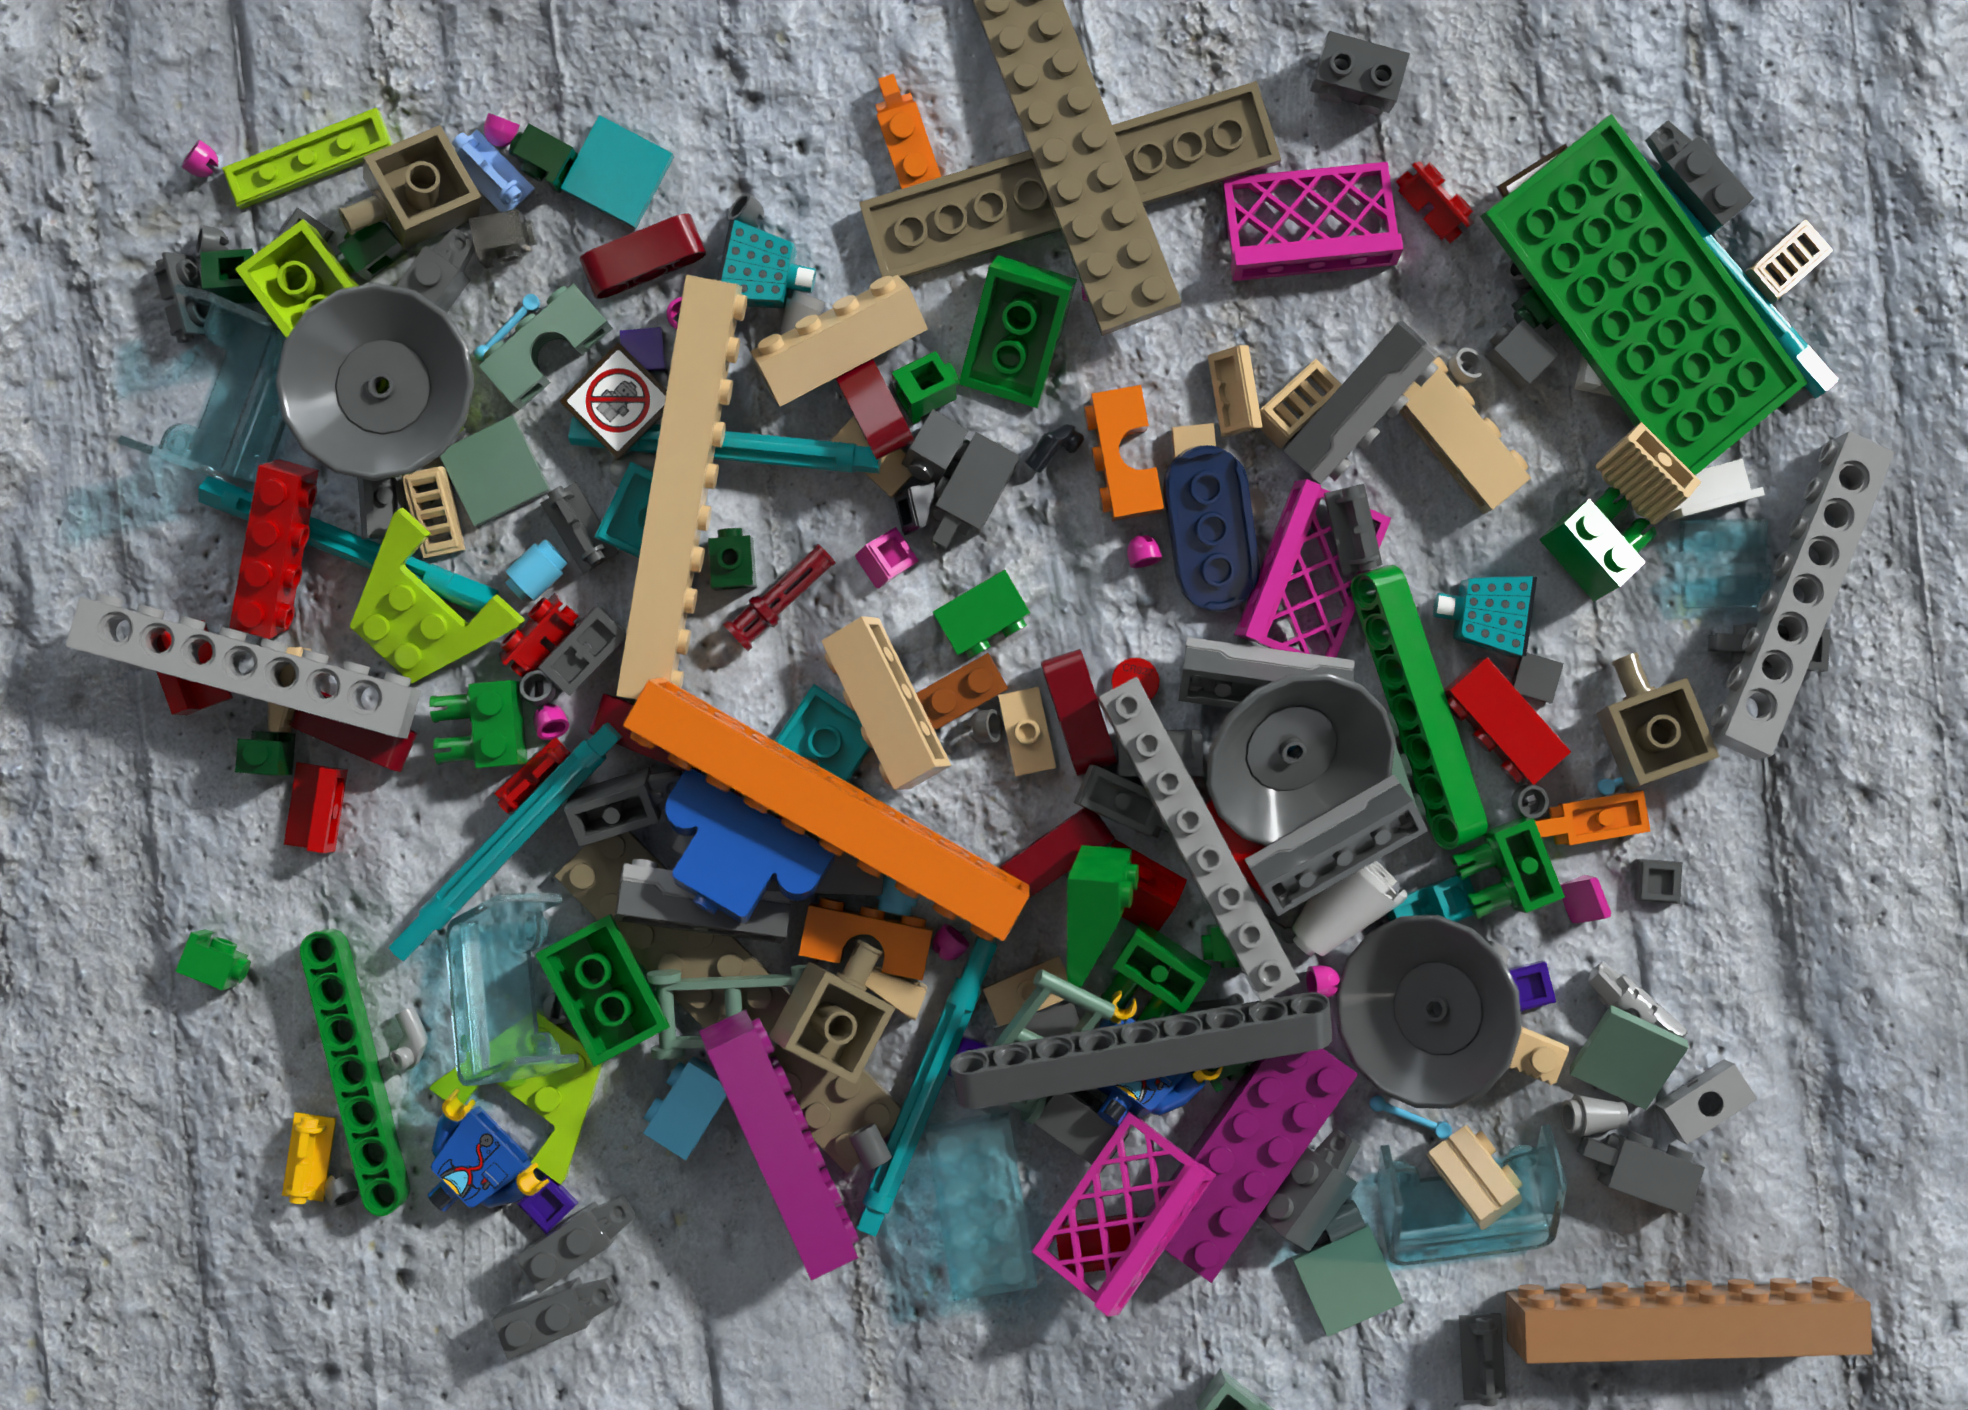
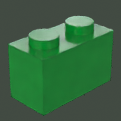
(982, 614)

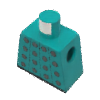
(762, 266)
(1491, 613)

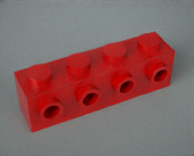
(274, 548)

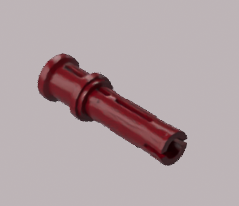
(817, 560)

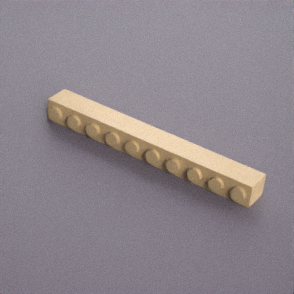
(681, 483)

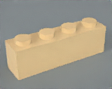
(838, 339)
(1463, 440)
(885, 703)

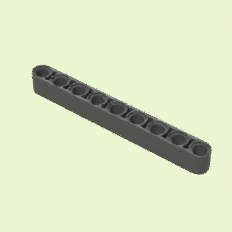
(1141, 1050)

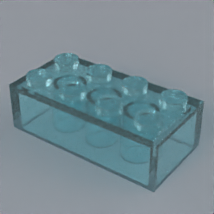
(981, 1206)

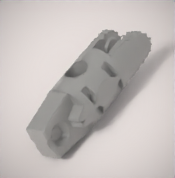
(1627, 996)

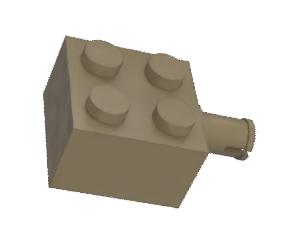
(415, 189)
(1653, 728)
(834, 1017)

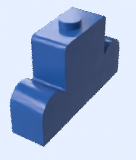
(738, 850)

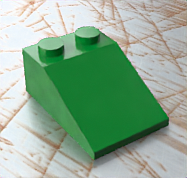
(1017, 330)
(1096, 896)

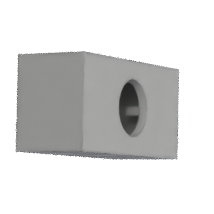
(1681, 1107)

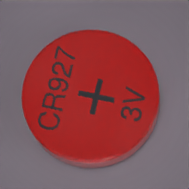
(1137, 668)

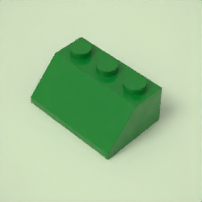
(602, 990)

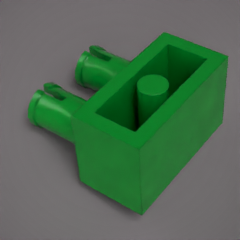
(1594, 549)
(496, 725)
(1524, 869)
(1159, 967)

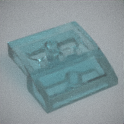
(1723, 562)

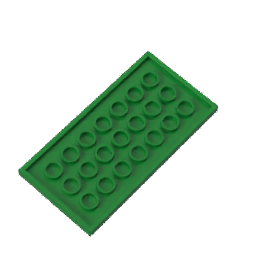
(1644, 296)

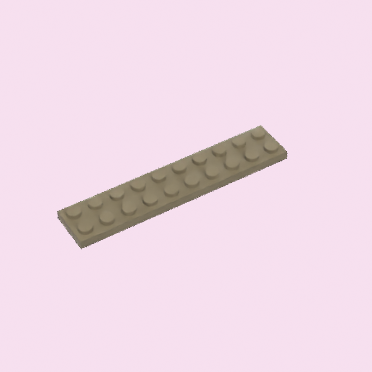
(1079, 161)
(1008, 204)
(827, 1101)

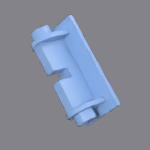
(491, 171)

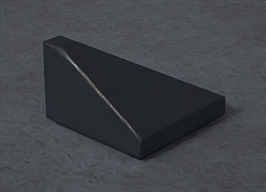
(914, 507)

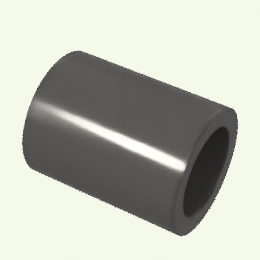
(870, 1146)
(1345, 1222)

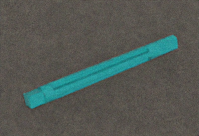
(1806, 360)
(761, 450)
(351, 547)
(507, 840)
(926, 1086)

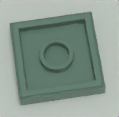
(494, 471)
(1628, 1057)
(1347, 1280)

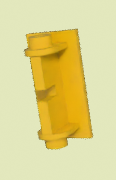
(308, 1157)

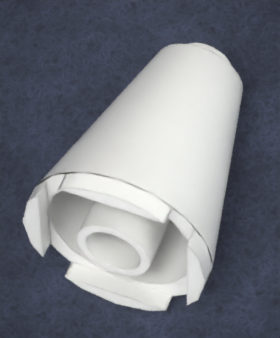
(1346, 909)

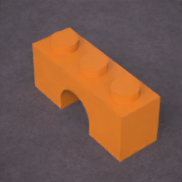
(1127, 490)
(903, 941)

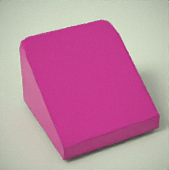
(886, 557)
(1585, 899)

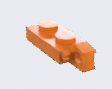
(905, 135)
(1596, 818)

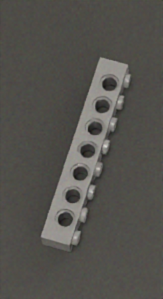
(1865, 468)
(95, 633)
(1198, 839)

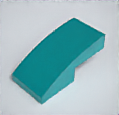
(1440, 898)

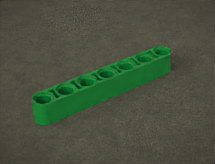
(1419, 706)
(347, 1090)

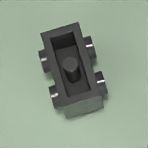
(1359, 73)

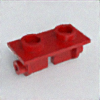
(1447, 211)
(525, 645)
(531, 775)

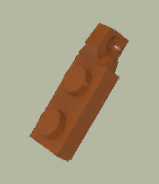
(962, 691)

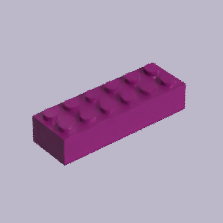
(1253, 1149)
(784, 1153)

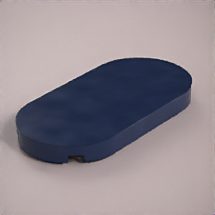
(1211, 528)

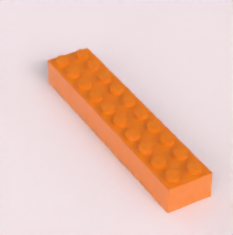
(827, 807)

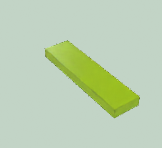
(306, 158)

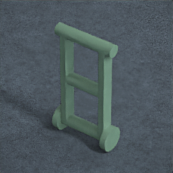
(670, 980)
(1016, 1032)

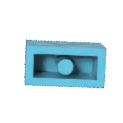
(687, 1108)

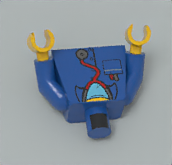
(1149, 1095)
(478, 1160)

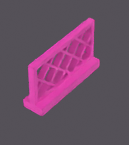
(1323, 253)
(1277, 572)
(1154, 1234)

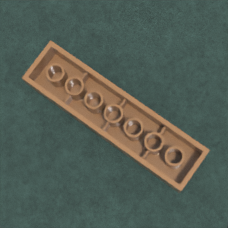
(1687, 1321)

